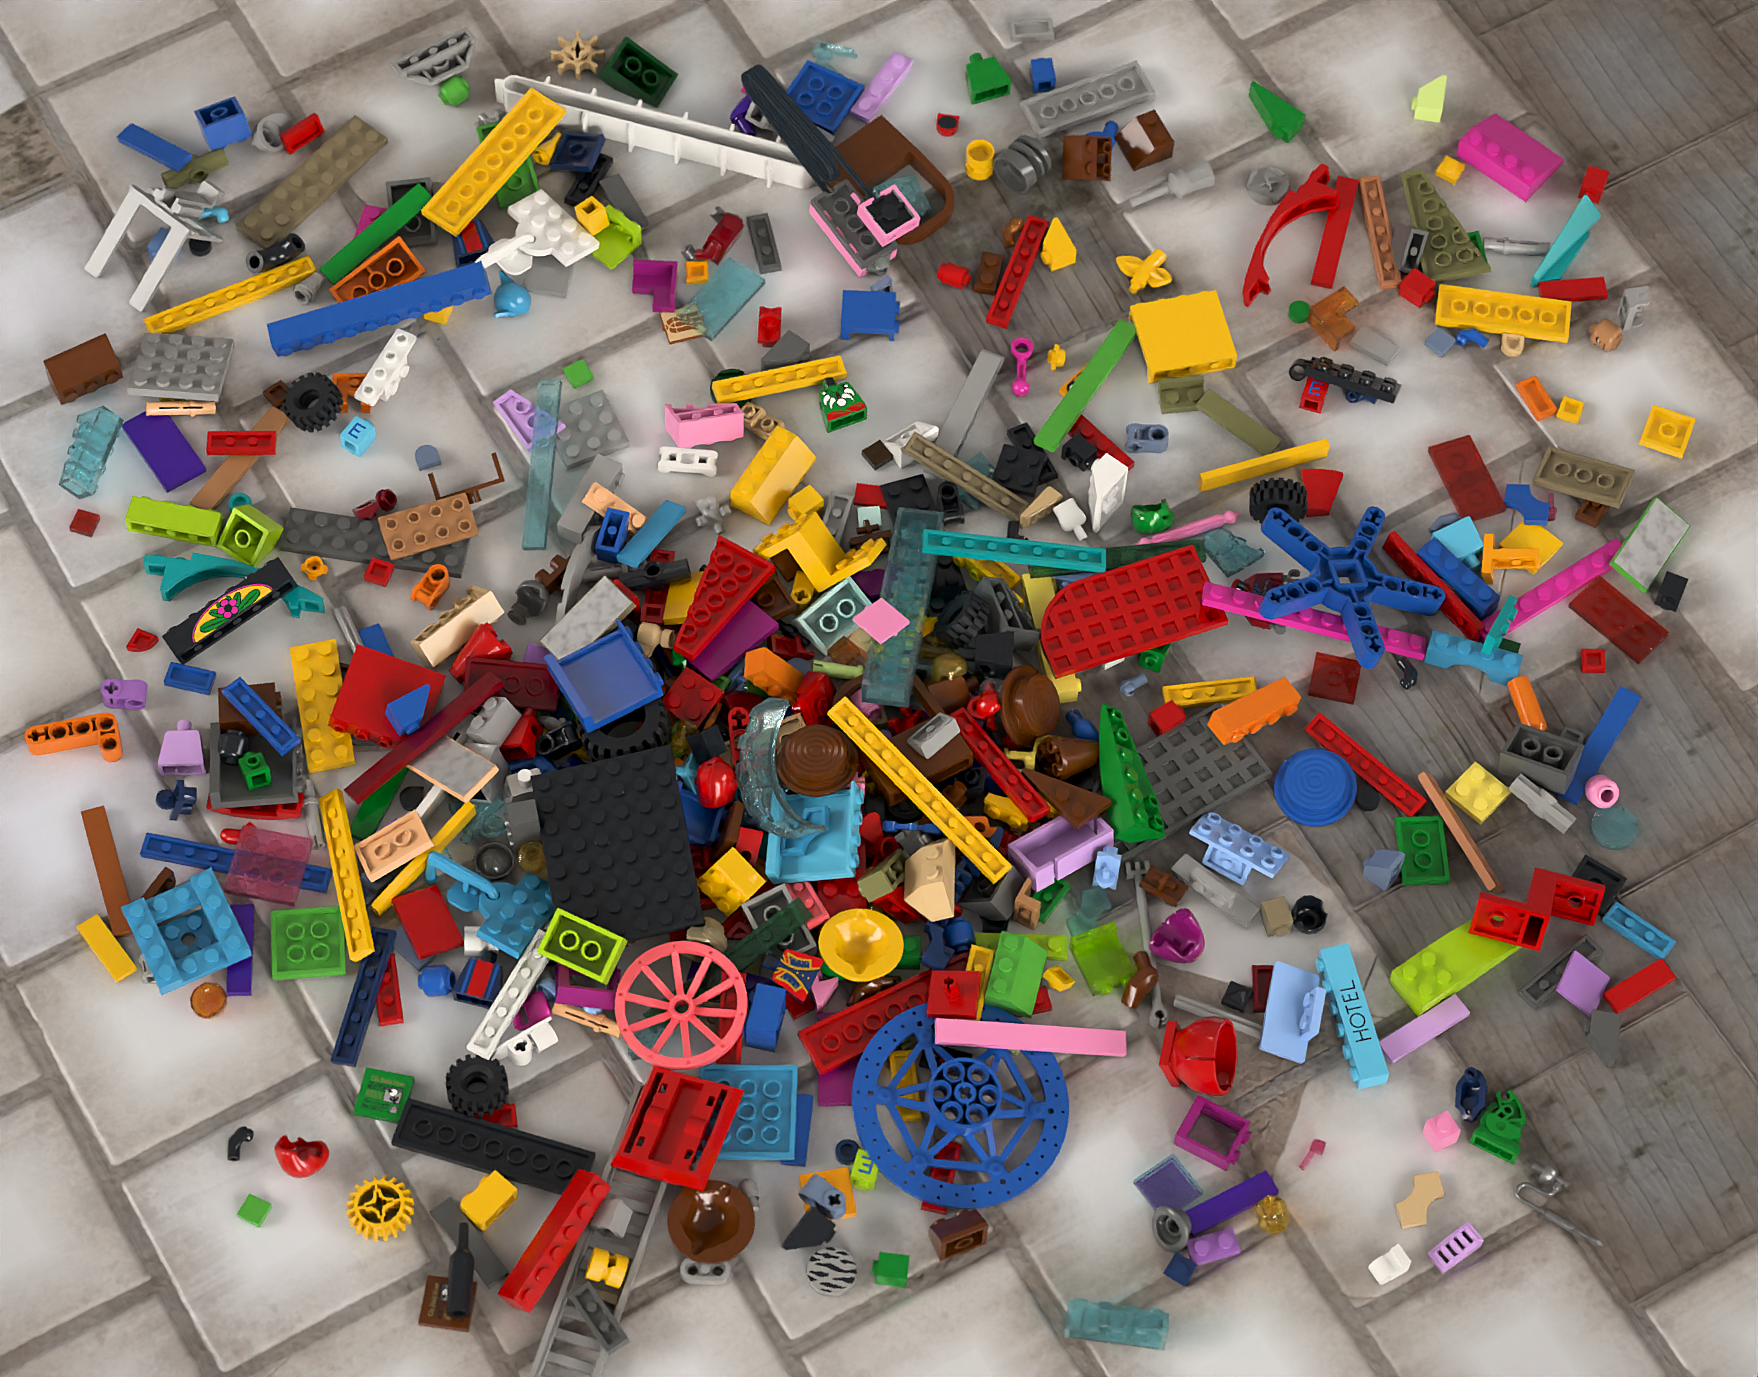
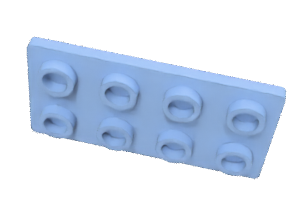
(1236, 851)
(1291, 1012)

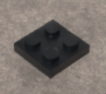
(1019, 469)

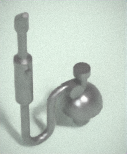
(1548, 1175)

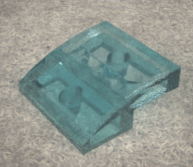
(911, 191)

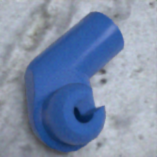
(1471, 335)

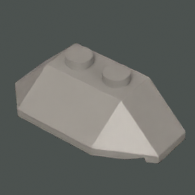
(438, 59)

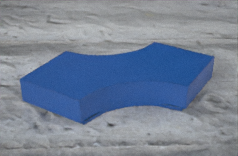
(1520, 498)

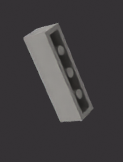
(578, 516)

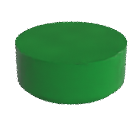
(1298, 311)

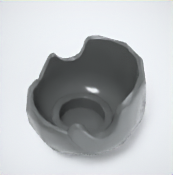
(533, 596)

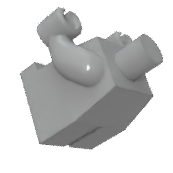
(913, 840)

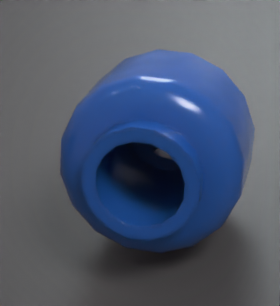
(959, 935)
(436, 980)

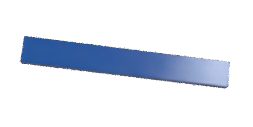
(218, 858)

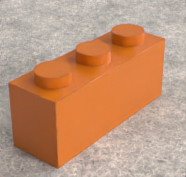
(772, 674)

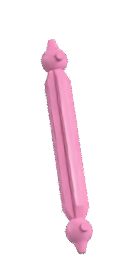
(1192, 528)

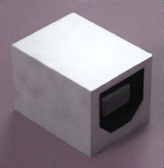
(492, 754)

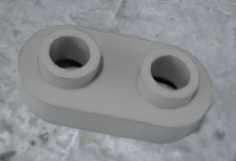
(705, 1272)

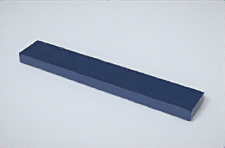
(363, 998)

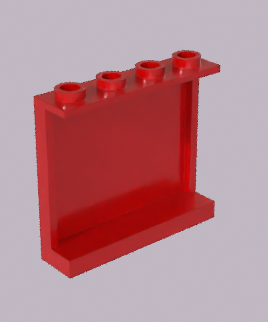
(373, 683)

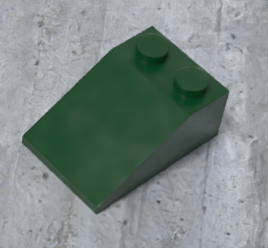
(637, 73)

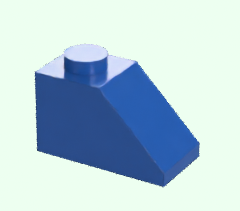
(612, 535)
(407, 712)

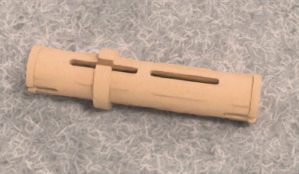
(208, 407)
(595, 1021)

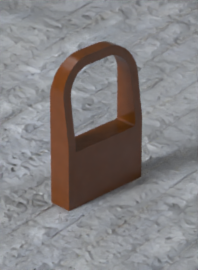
(880, 153)
(946, 762)

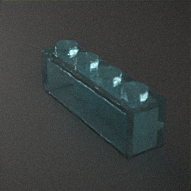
(90, 451)
(1116, 1324)

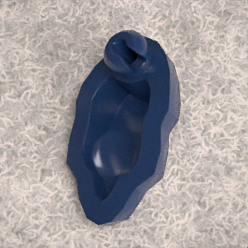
(1471, 1094)

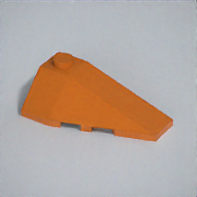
(388, 267)

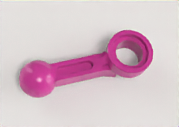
(1021, 386)

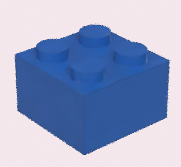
(223, 123)
(765, 1017)

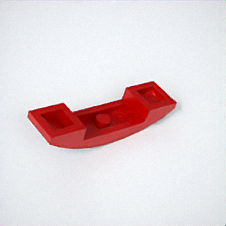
(655, 601)
(263, 812)

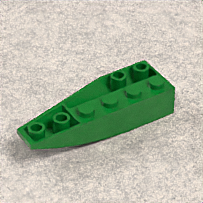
(1133, 806)

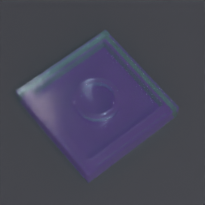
(1168, 1185)

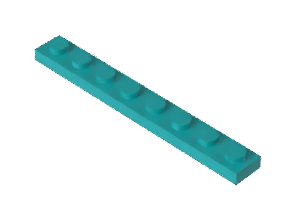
(1013, 550)

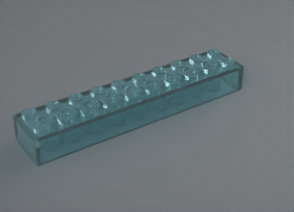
(908, 589)

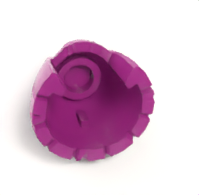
(1178, 938)

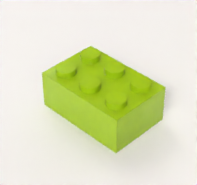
(582, 946)

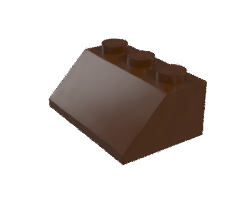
(83, 369)

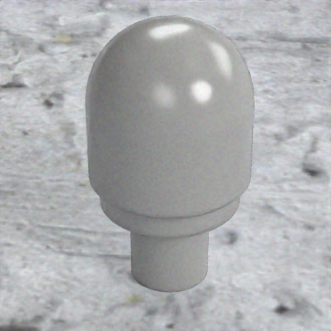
(752, 1192)

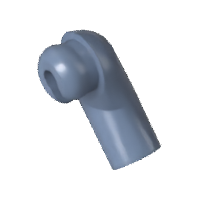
(1129, 685)

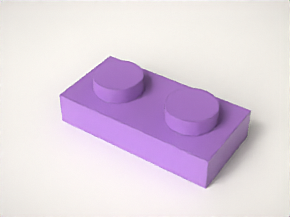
(1213, 1246)

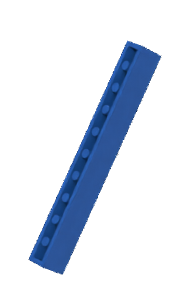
(379, 309)

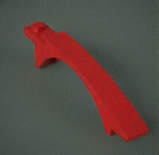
(1309, 198)

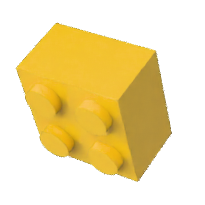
(730, 882)

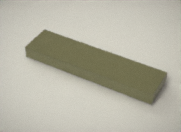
(1238, 423)

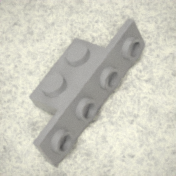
(1215, 890)

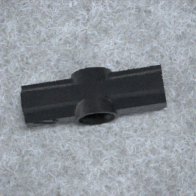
(656, 575)

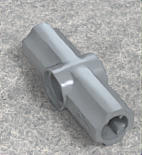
(1542, 803)

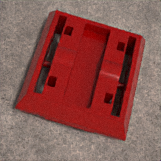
(677, 1125)

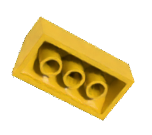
(772, 476)

